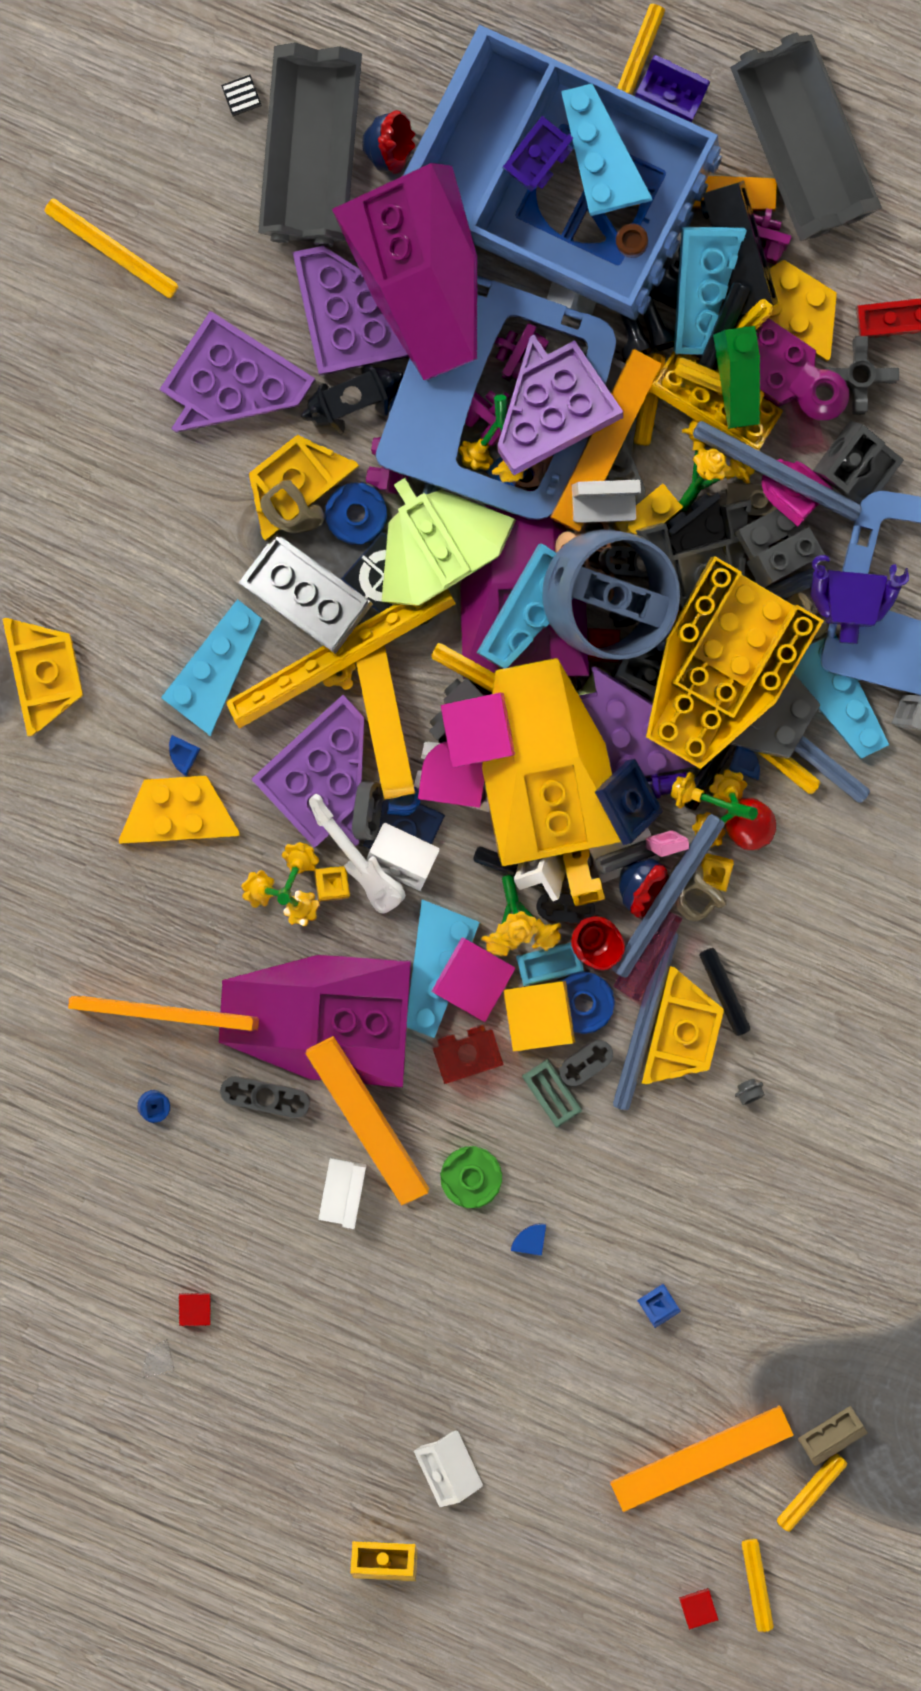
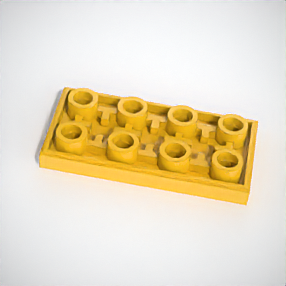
(708, 405)

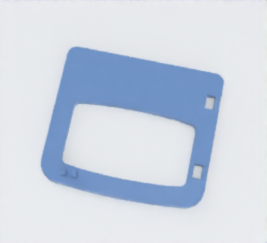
(431, 413)
(892, 648)

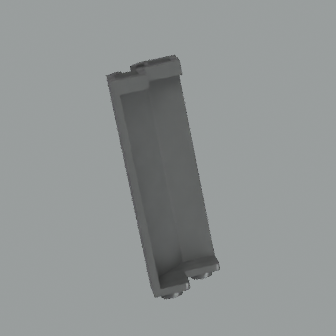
(805, 136)
(309, 142)

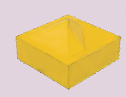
(717, 871)
(331, 883)

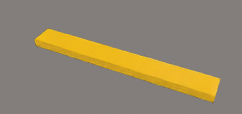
(324, 663)

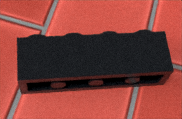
(732, 209)

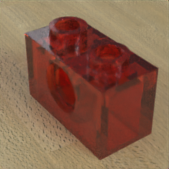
(454, 1068)

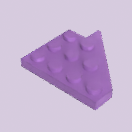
(342, 314)
(231, 378)
(553, 405)
(623, 723)
(322, 762)

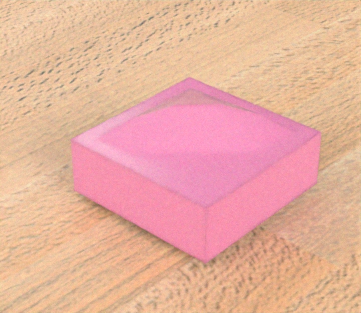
(667, 843)

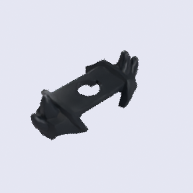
(375, 385)

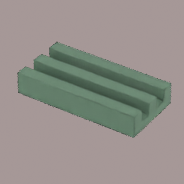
(537, 1071)

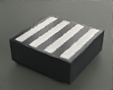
(241, 95)

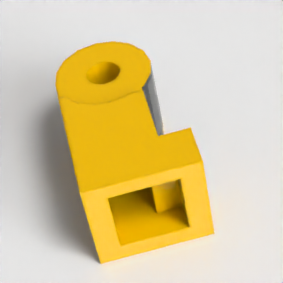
(582, 886)

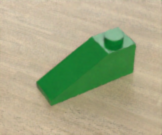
(739, 375)

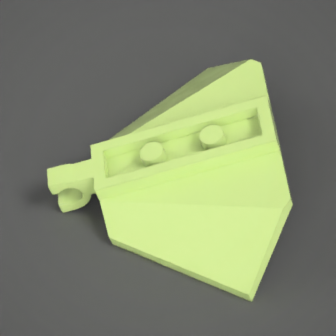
(438, 543)

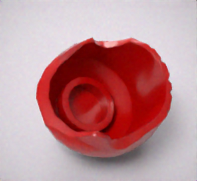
(752, 833)
(597, 943)

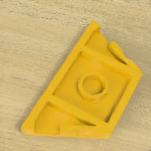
(804, 307)
(310, 469)
(43, 672)
(177, 811)
(683, 1031)

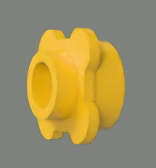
(343, 680)

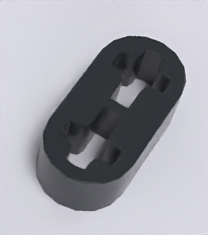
(563, 916)

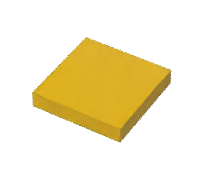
(539, 1016)

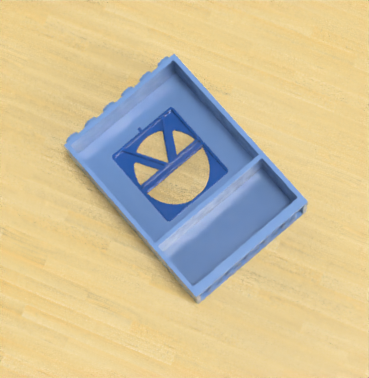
(488, 113)

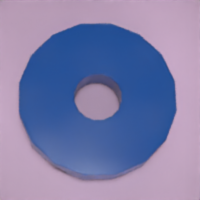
(356, 532)
(602, 999)

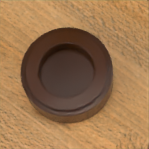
(632, 240)

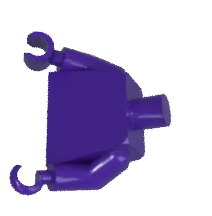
(853, 597)

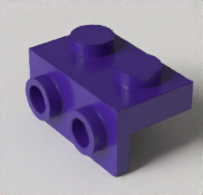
(672, 88)
(537, 154)

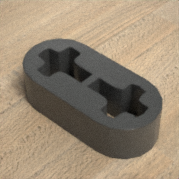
(367, 810)
(582, 1056)

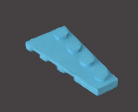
(602, 158)
(704, 273)
(521, 614)
(209, 675)
(841, 703)
(436, 940)

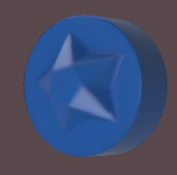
(153, 1106)

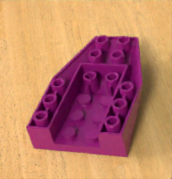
(419, 264)
(490, 586)
(319, 998)

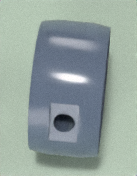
(653, 608)

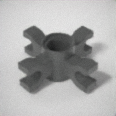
(875, 375)

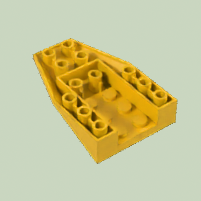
(725, 662)
(546, 792)

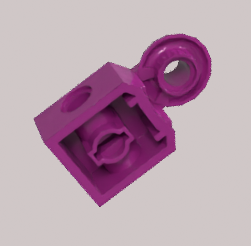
(790, 372)

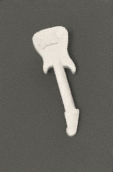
(380, 888)

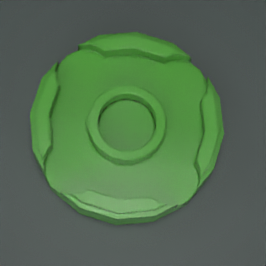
(471, 1177)

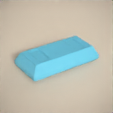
(549, 964)

